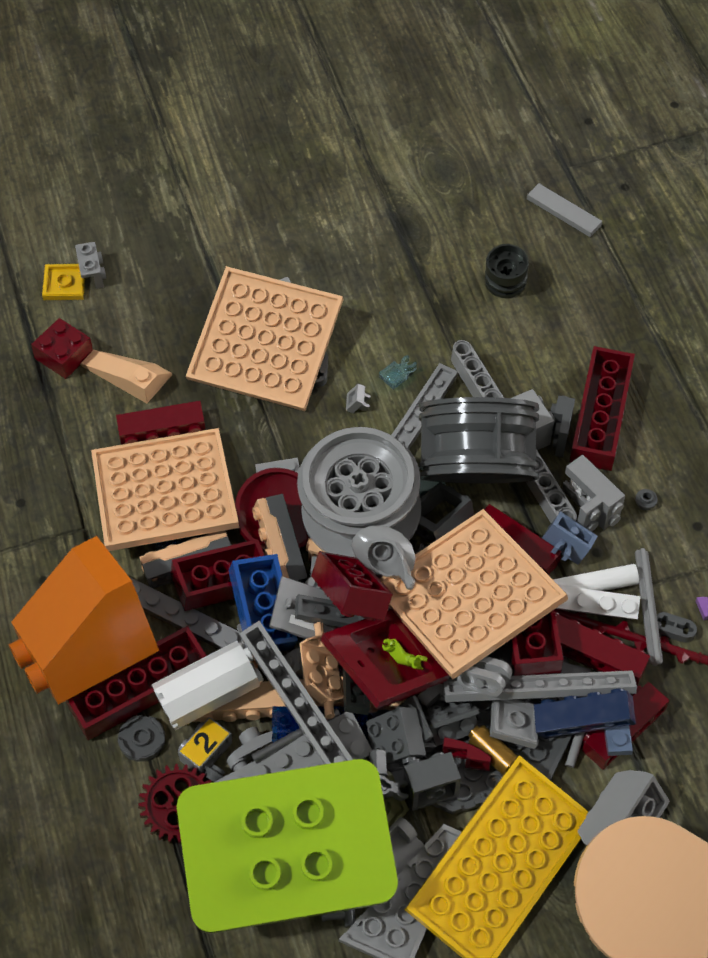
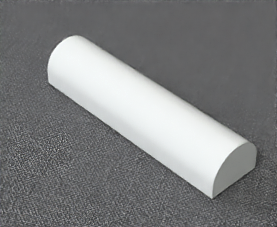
(603, 579)

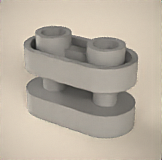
(486, 676)

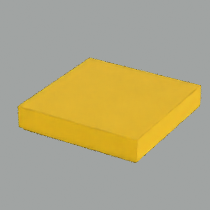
(63, 282)

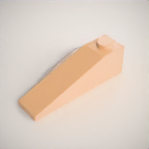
(132, 375)

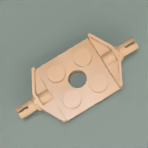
(320, 672)

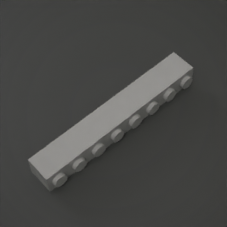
(294, 695)

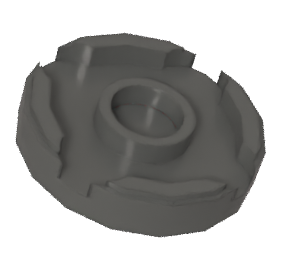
(141, 738)

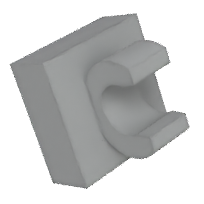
(356, 399)

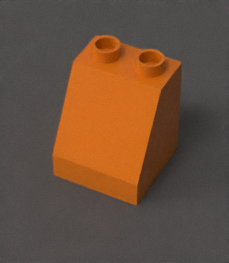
(81, 624)

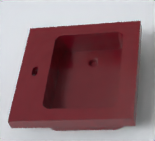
(373, 669)

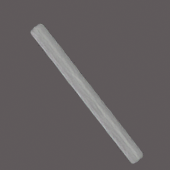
(648, 607)

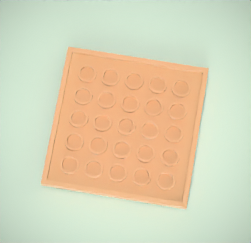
(265, 338)
(163, 489)
(472, 593)

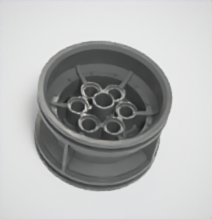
(478, 440)

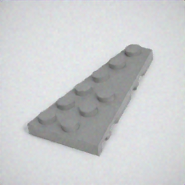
(388, 928)

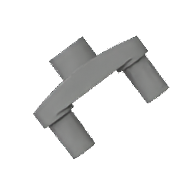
(252, 742)

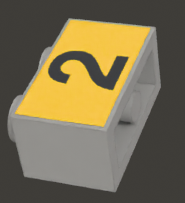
(205, 746)

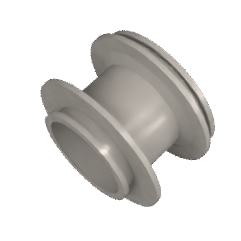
(356, 471)

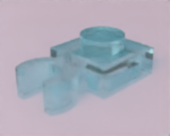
(397, 373)

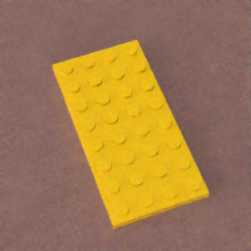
(499, 863)

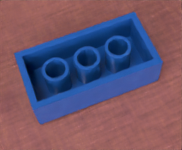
(255, 591)

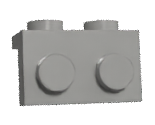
(89, 263)

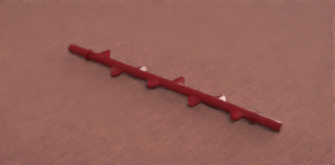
(622, 631)

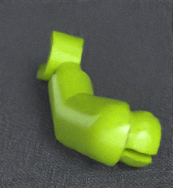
(400, 655)

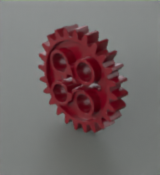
(159, 814)

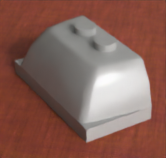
(626, 796)

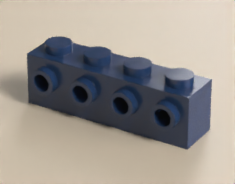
(584, 713)

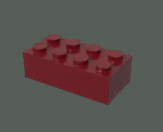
(205, 577)
(351, 586)
(537, 648)

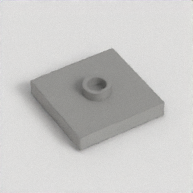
(514, 722)

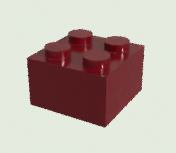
(62, 348)

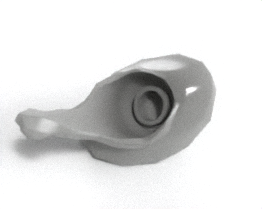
(385, 553)

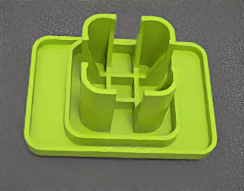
(286, 845)

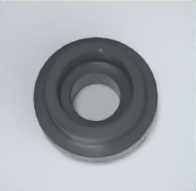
(643, 503)
(214, 773)

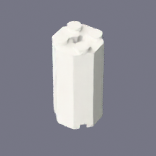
(207, 684)

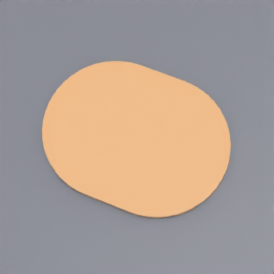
(644, 890)

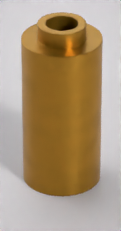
(500, 754)

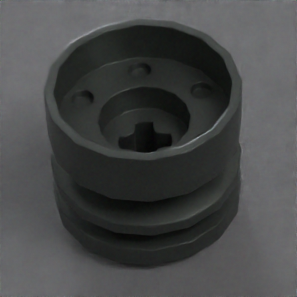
(506, 270)

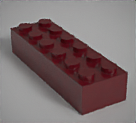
(602, 407)
(131, 688)

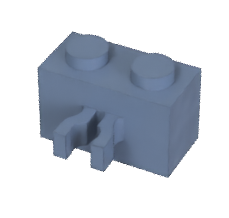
(569, 538)

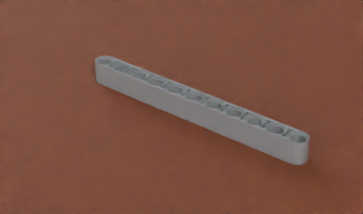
(480, 376)

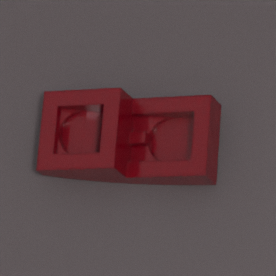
(474, 757)

